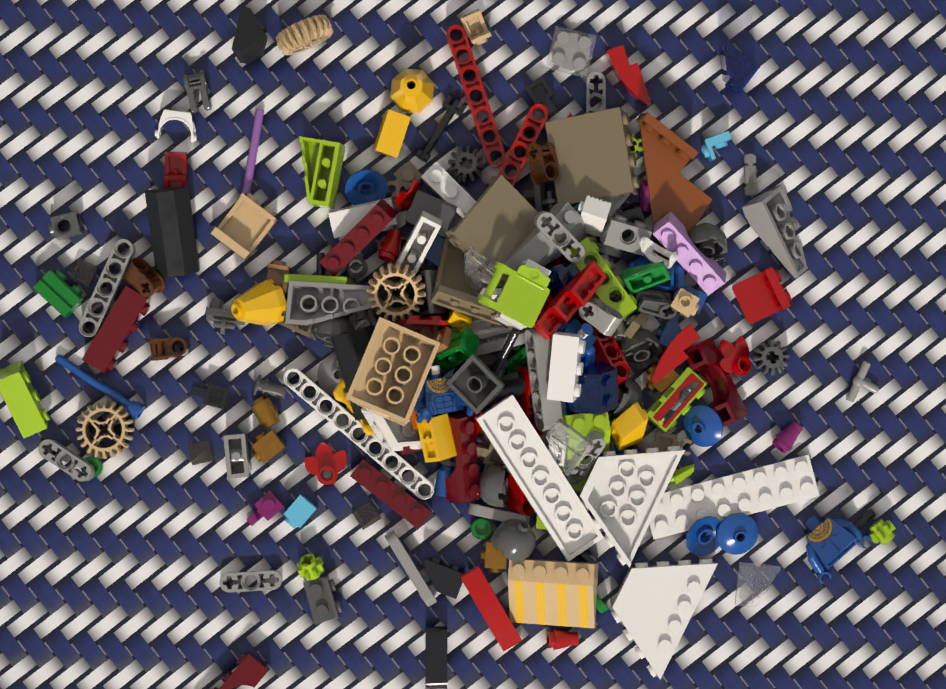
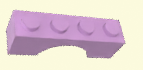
(702, 269)

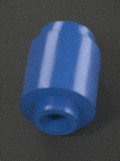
(440, 486)

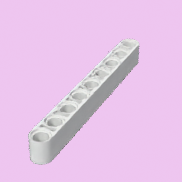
(348, 430)

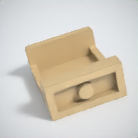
(245, 226)

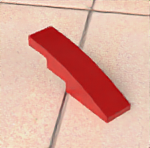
(175, 169)
(569, 299)
(490, 608)

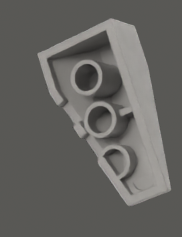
(538, 247)
(320, 302)

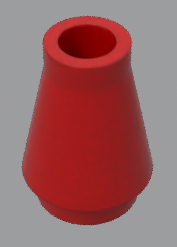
(390, 246)
(560, 639)

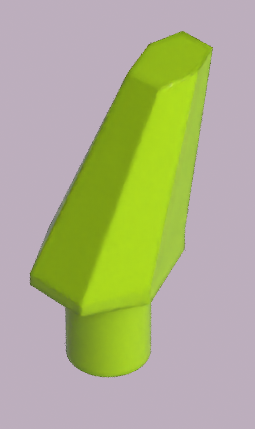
(682, 473)

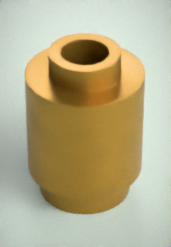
(265, 412)

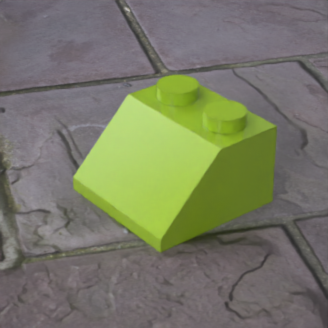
(589, 423)

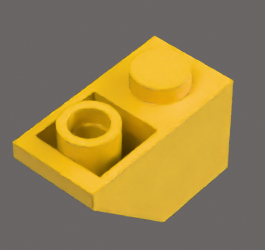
(629, 427)

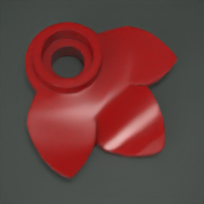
(404, 200)
(735, 357)
(326, 460)

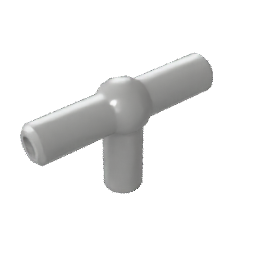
(858, 381)

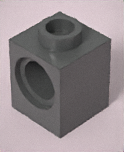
(75, 225)

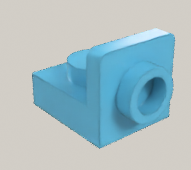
(718, 141)

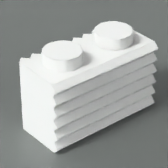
(594, 214)

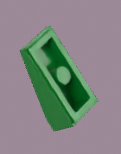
(645, 276)

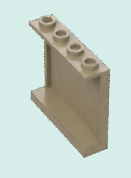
(593, 156)
(495, 223)
(453, 291)

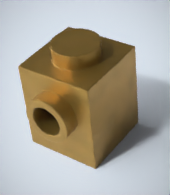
(663, 383)
(267, 446)
(493, 558)

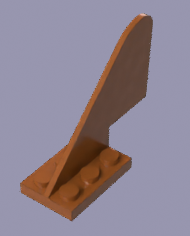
(668, 190)

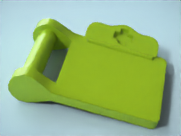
(521, 295)

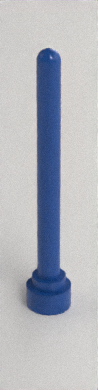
(134, 408)

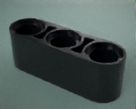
(436, 657)

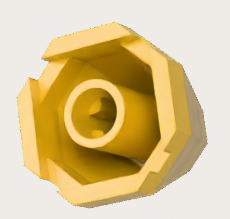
(414, 99)
(260, 304)

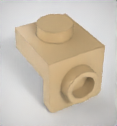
(475, 27)
(685, 303)

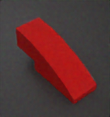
(628, 75)
(674, 353)

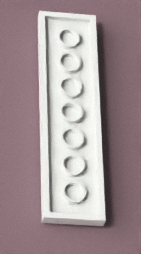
(539, 477)
(735, 493)

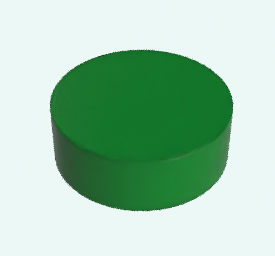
(97, 463)
(481, 528)
(600, 604)

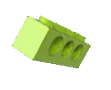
(615, 285)

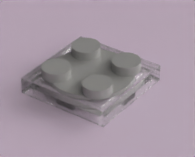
(571, 51)

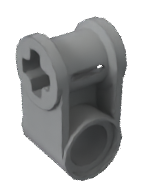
(603, 317)

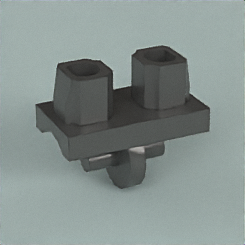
(543, 200)
(222, 318)

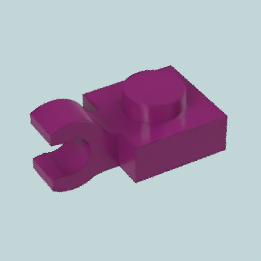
(267, 507)

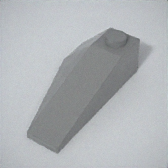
(772, 222)

